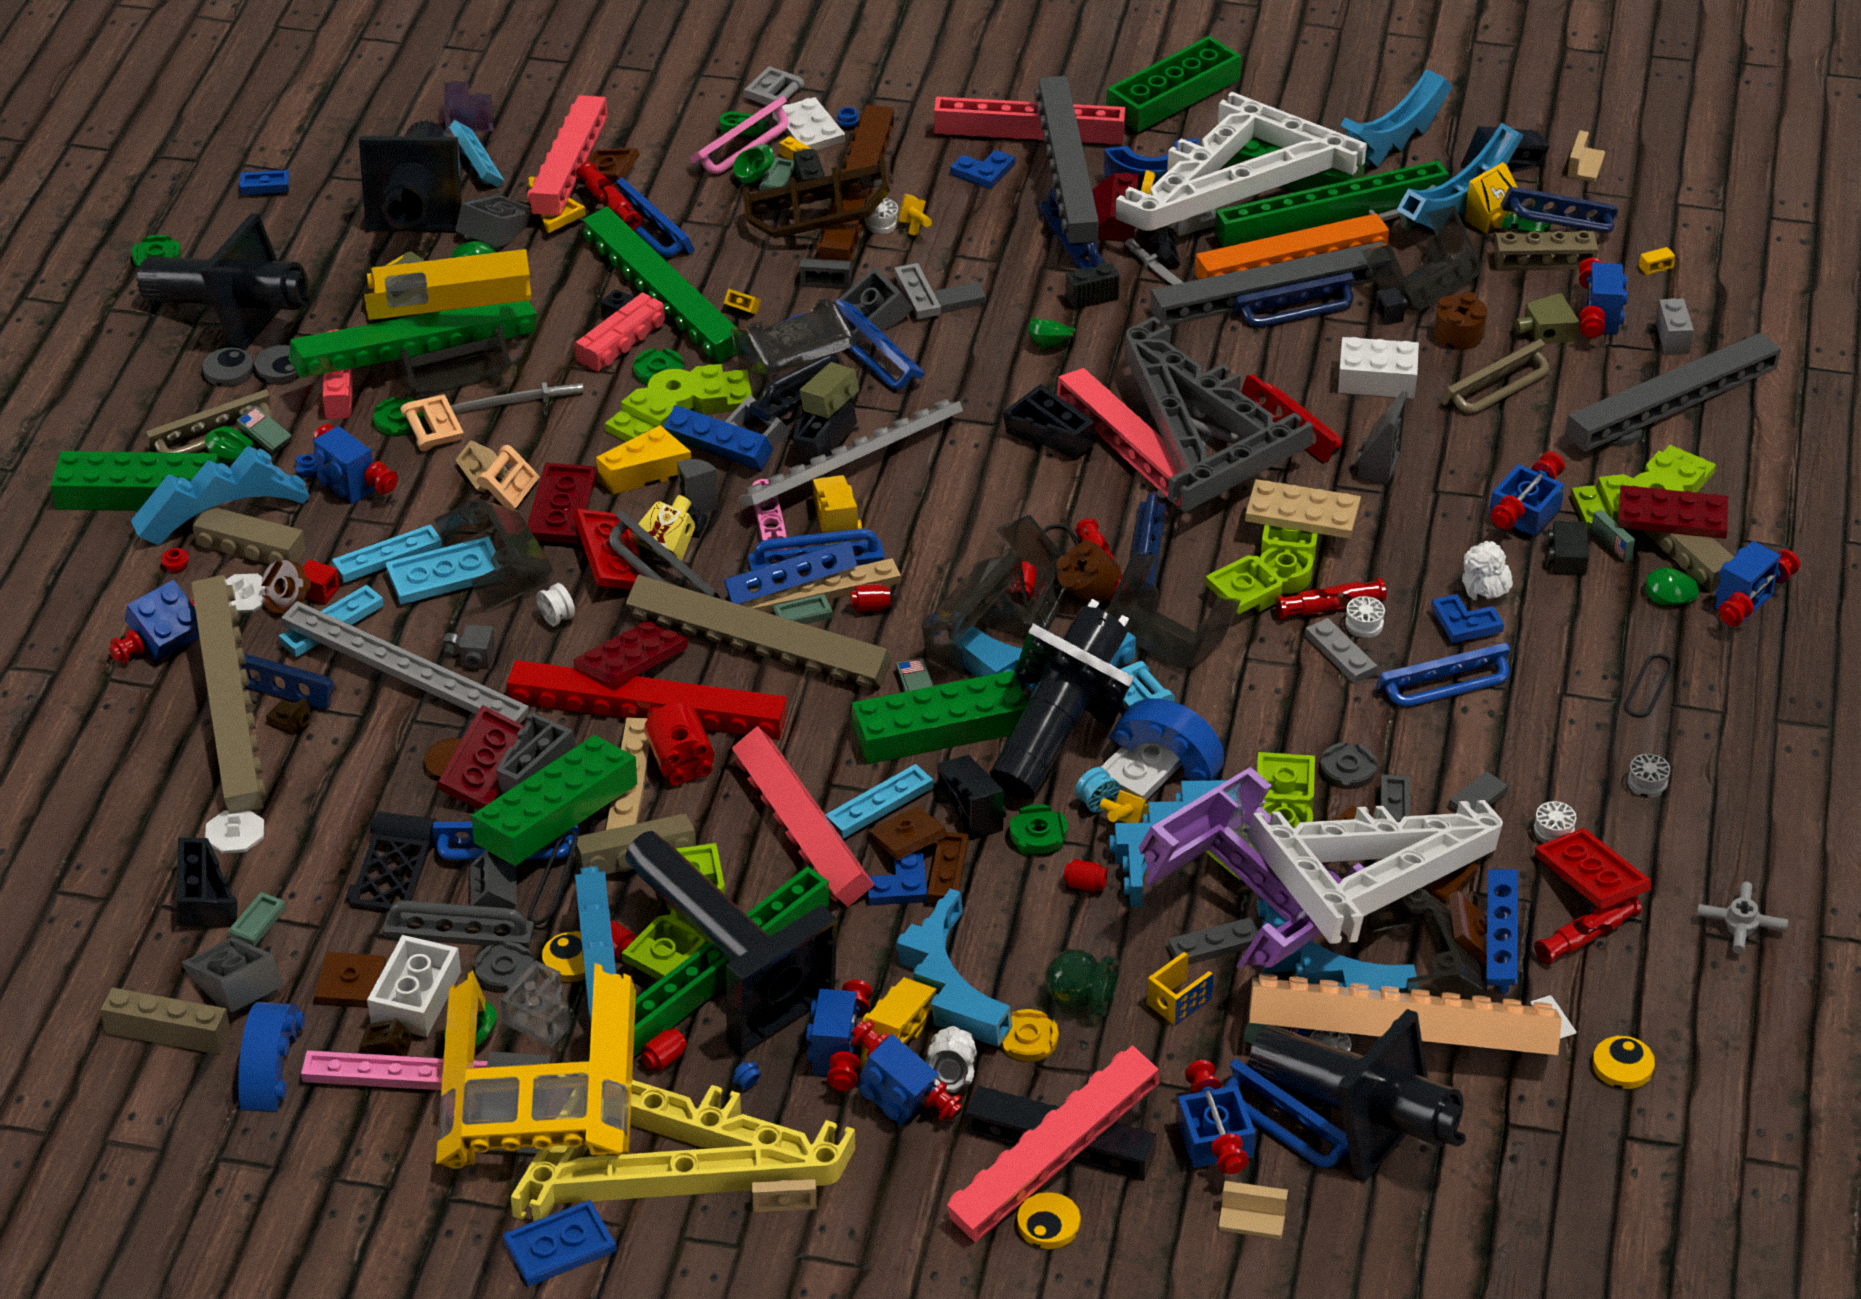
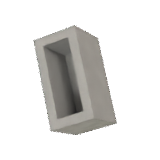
(1674, 326)

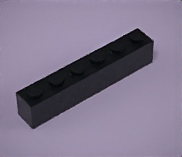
(1008, 1116)

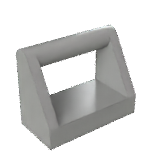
(777, 429)

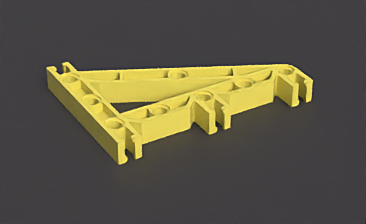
(735, 1156)

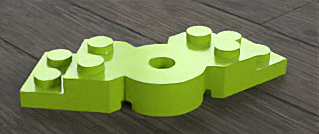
(703, 388)
(1666, 470)
(1281, 569)
(1290, 790)
(669, 937)

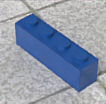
(719, 438)

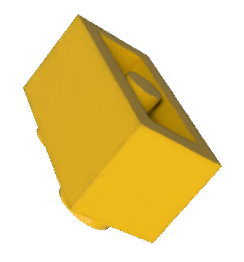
(789, 146)
(1656, 260)
(742, 301)

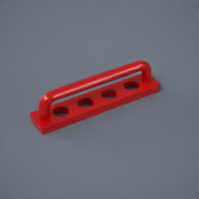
(1326, 438)

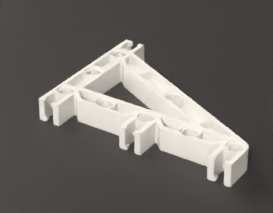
(1193, 176)
(1410, 850)

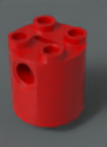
(679, 743)

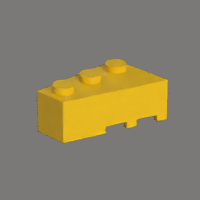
(640, 461)
(835, 505)
(901, 1012)

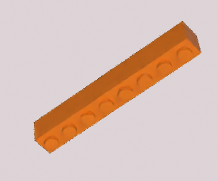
(1292, 246)

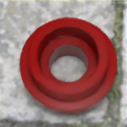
(175, 559)

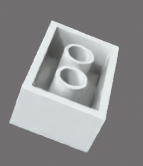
(1378, 367)
(415, 984)

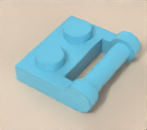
(1137, 690)

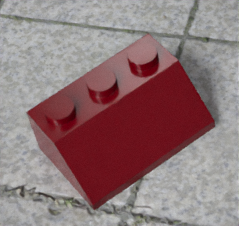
(1105, 203)

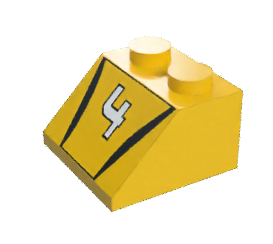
(1485, 197)

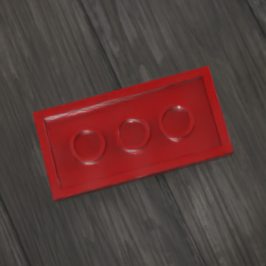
(606, 565)
(1592, 868)

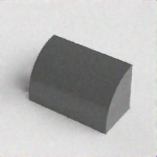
(825, 273)
(698, 484)
(493, 882)

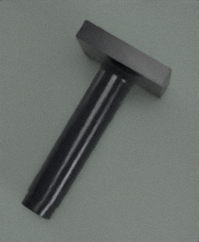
(766, 976)

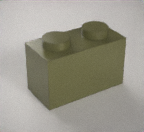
(829, 390)

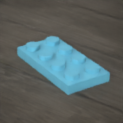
(440, 570)

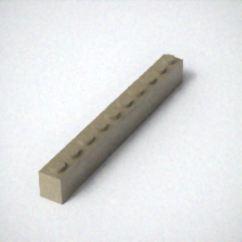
(759, 631)
(227, 694)

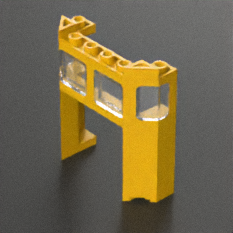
(448, 284)
(542, 1101)

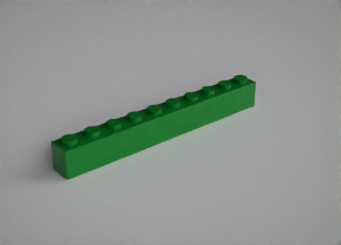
(1323, 204)
(661, 281)
(418, 334)
(705, 970)

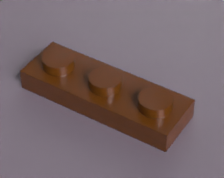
(947, 865)

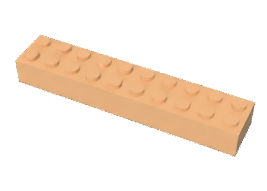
(1373, 1011)

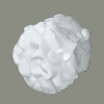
(1486, 571)
(952, 1058)

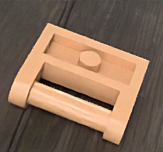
(439, 418)
(514, 484)

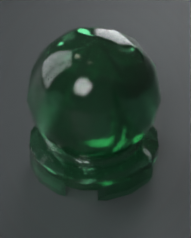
(1079, 980)

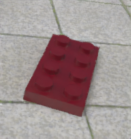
(558, 496)
(1673, 511)
(630, 653)
(473, 767)

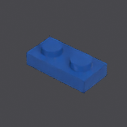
(264, 182)

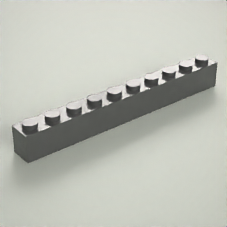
(1066, 160)
(1218, 293)
(1672, 392)

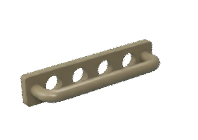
(1457, 391)
(207, 420)

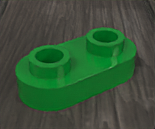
(731, 119)

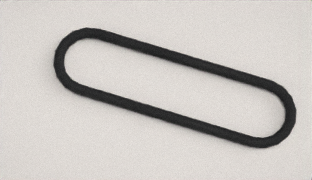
(1639, 679)

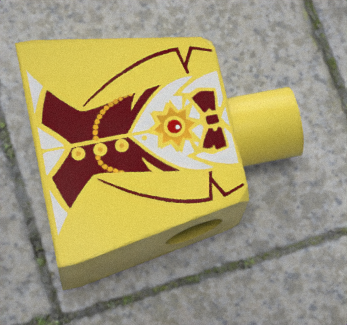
(669, 526)

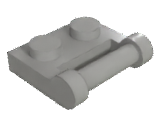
(770, 82)

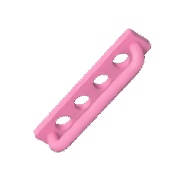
(775, 106)

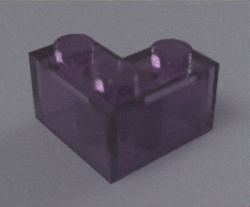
(470, 110)

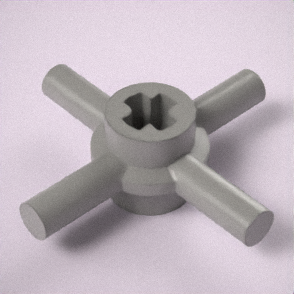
(1742, 917)

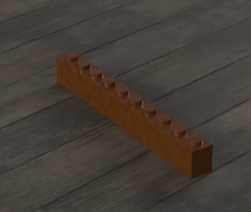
(869, 144)

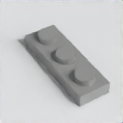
(917, 291)
(1341, 650)

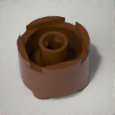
(1460, 321)
(1088, 572)

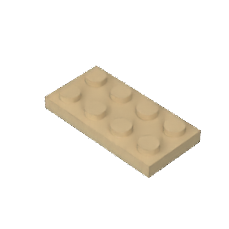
(1303, 508)

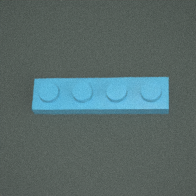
(477, 155)
(374, 557)
(348, 610)
(880, 800)

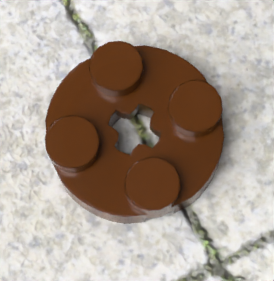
(296, 585)

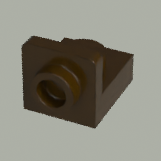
(289, 716)
(386, 1036)

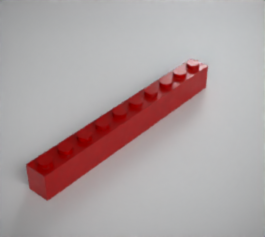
(640, 696)

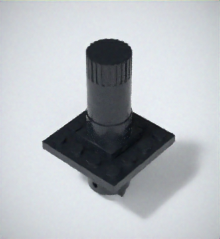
(411, 180)
(238, 280)
(1070, 678)
(1378, 1093)

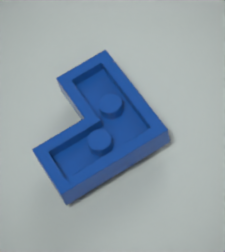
(983, 173)
(1465, 625)
(904, 887)

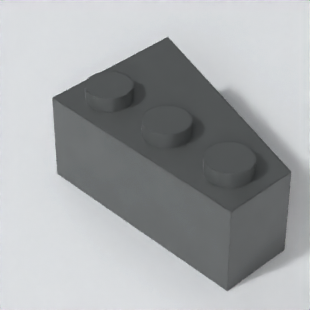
(535, 748)

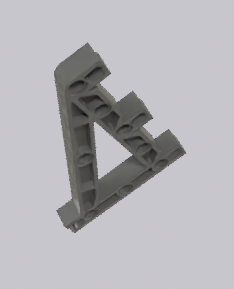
(1167, 375)

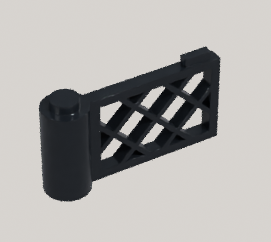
(402, 834)

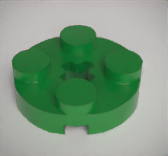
(1513, 221)
(1038, 842)

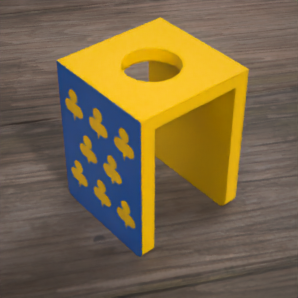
(1185, 1002)

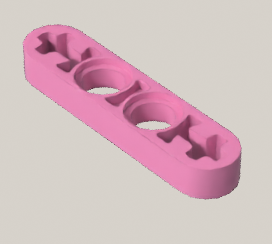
(769, 517)

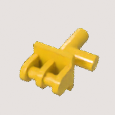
(912, 212)
(1126, 809)

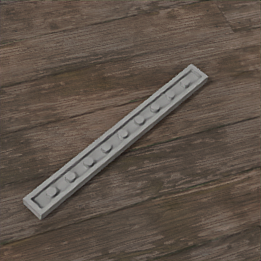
(843, 455)
(399, 662)

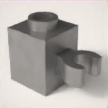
(475, 646)

